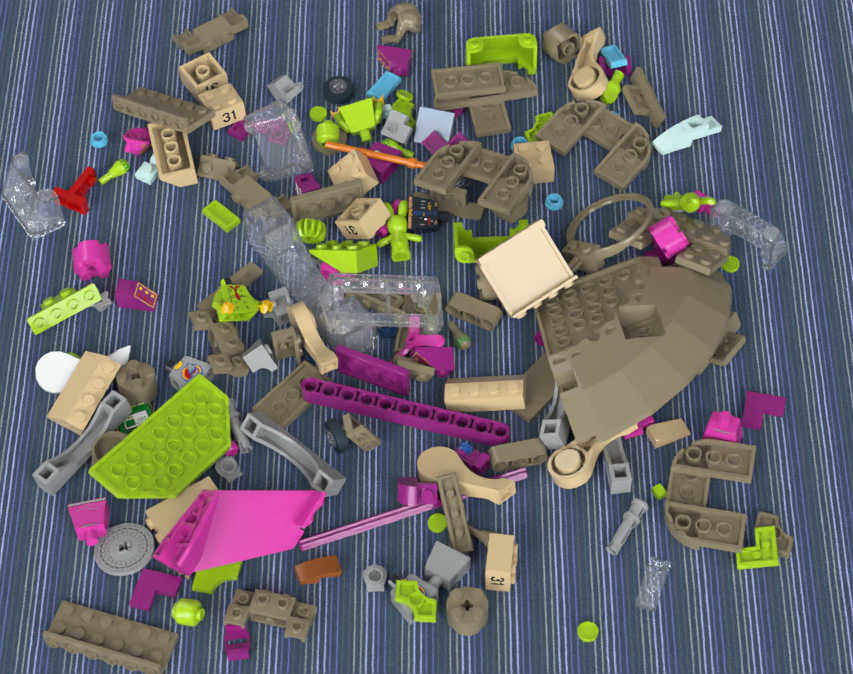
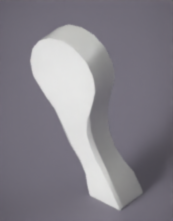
(56, 368)

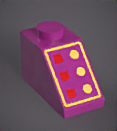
(395, 59)
(135, 295)
(436, 357)

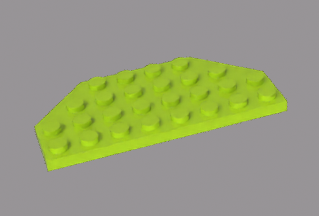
(169, 446)

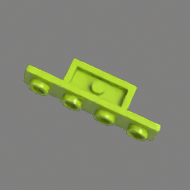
(62, 307)

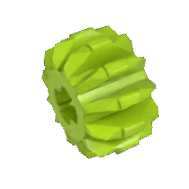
(311, 230)

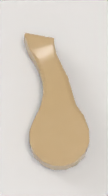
(588, 78)
(305, 324)
(444, 461)
(575, 462)

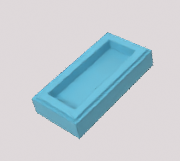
(613, 56)
(384, 86)

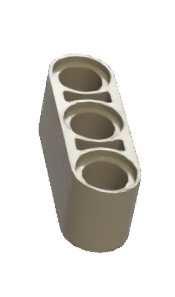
(474, 311)
(517, 455)

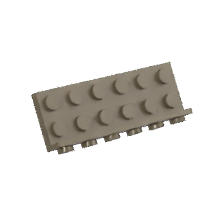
(163, 109)
(111, 638)

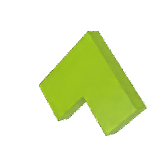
(763, 554)

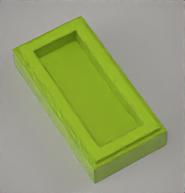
(221, 216)

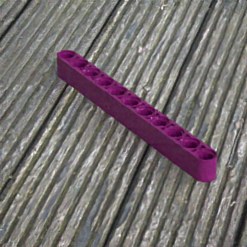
(411, 419)

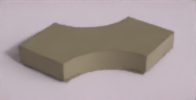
(784, 541)

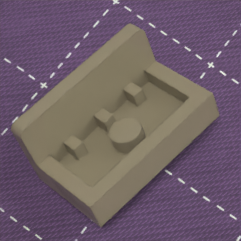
(212, 166)
(286, 344)
(416, 371)
(359, 433)

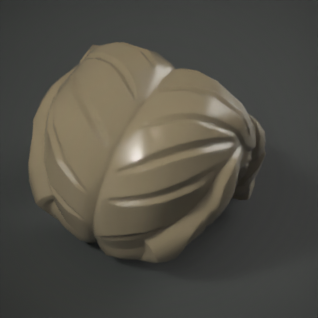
(408, 19)

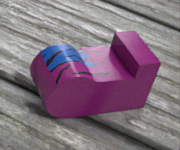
(473, 459)

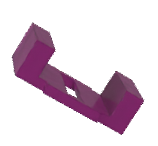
(626, 70)
(236, 651)

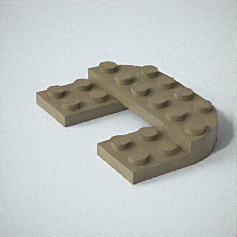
(627, 142)
(507, 176)
(709, 244)
(688, 490)

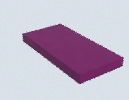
(373, 370)

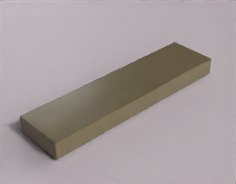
(455, 513)

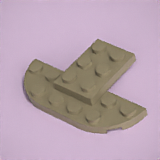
(489, 111)

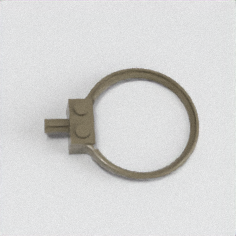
(589, 256)

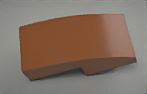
(315, 569)

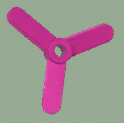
(415, 339)

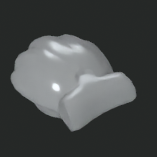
(228, 468)
(375, 577)

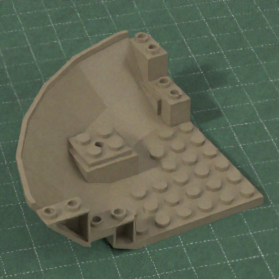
(630, 340)

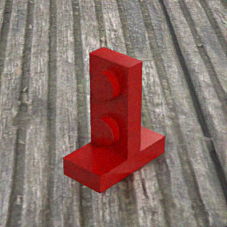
(75, 197)

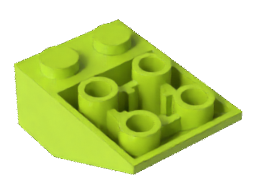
(347, 256)

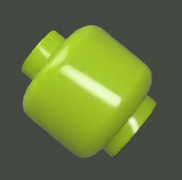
(327, 132)
(188, 612)

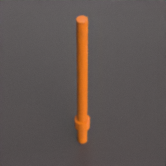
(412, 163)

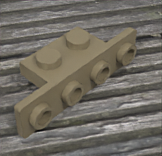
(642, 98)
(455, 202)
(244, 276)
(378, 303)
(728, 345)

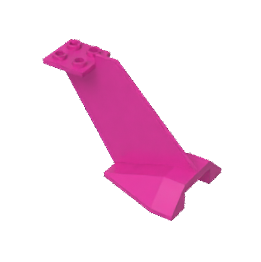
(236, 527)

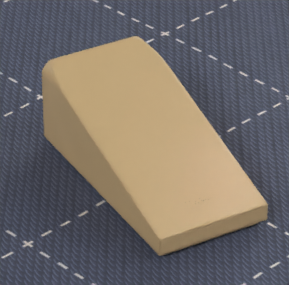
(667, 432)

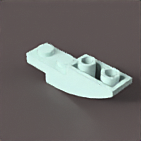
(683, 133)

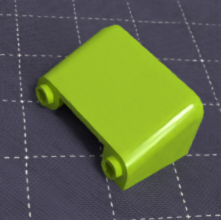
(504, 49)
(470, 248)

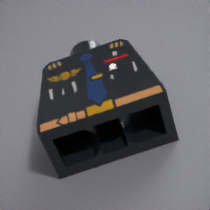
(424, 215)

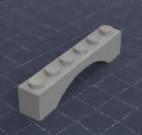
(555, 425)
(617, 467)
(61, 468)
(316, 470)

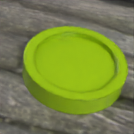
(405, 95)
(318, 113)
(731, 265)
(437, 523)
(587, 631)

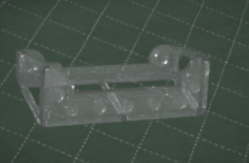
(419, 287)

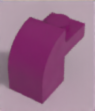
(412, 492)

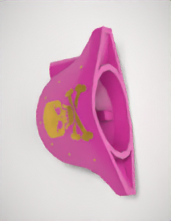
(137, 141)

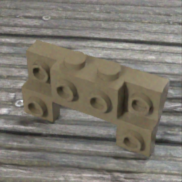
(212, 33)
(246, 190)
(224, 342)
(272, 610)

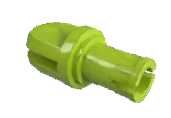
(613, 88)

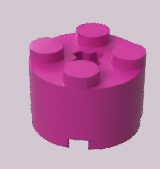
(668, 238)
(91, 259)

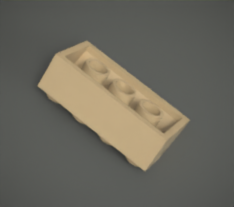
(172, 155)
(84, 392)
(486, 393)

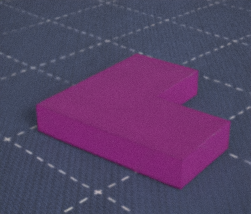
(759, 404)
(154, 583)

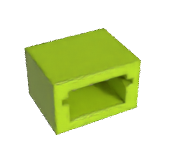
(659, 492)

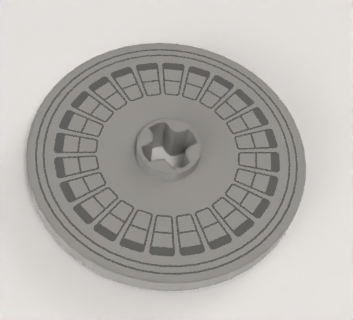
(125, 562)

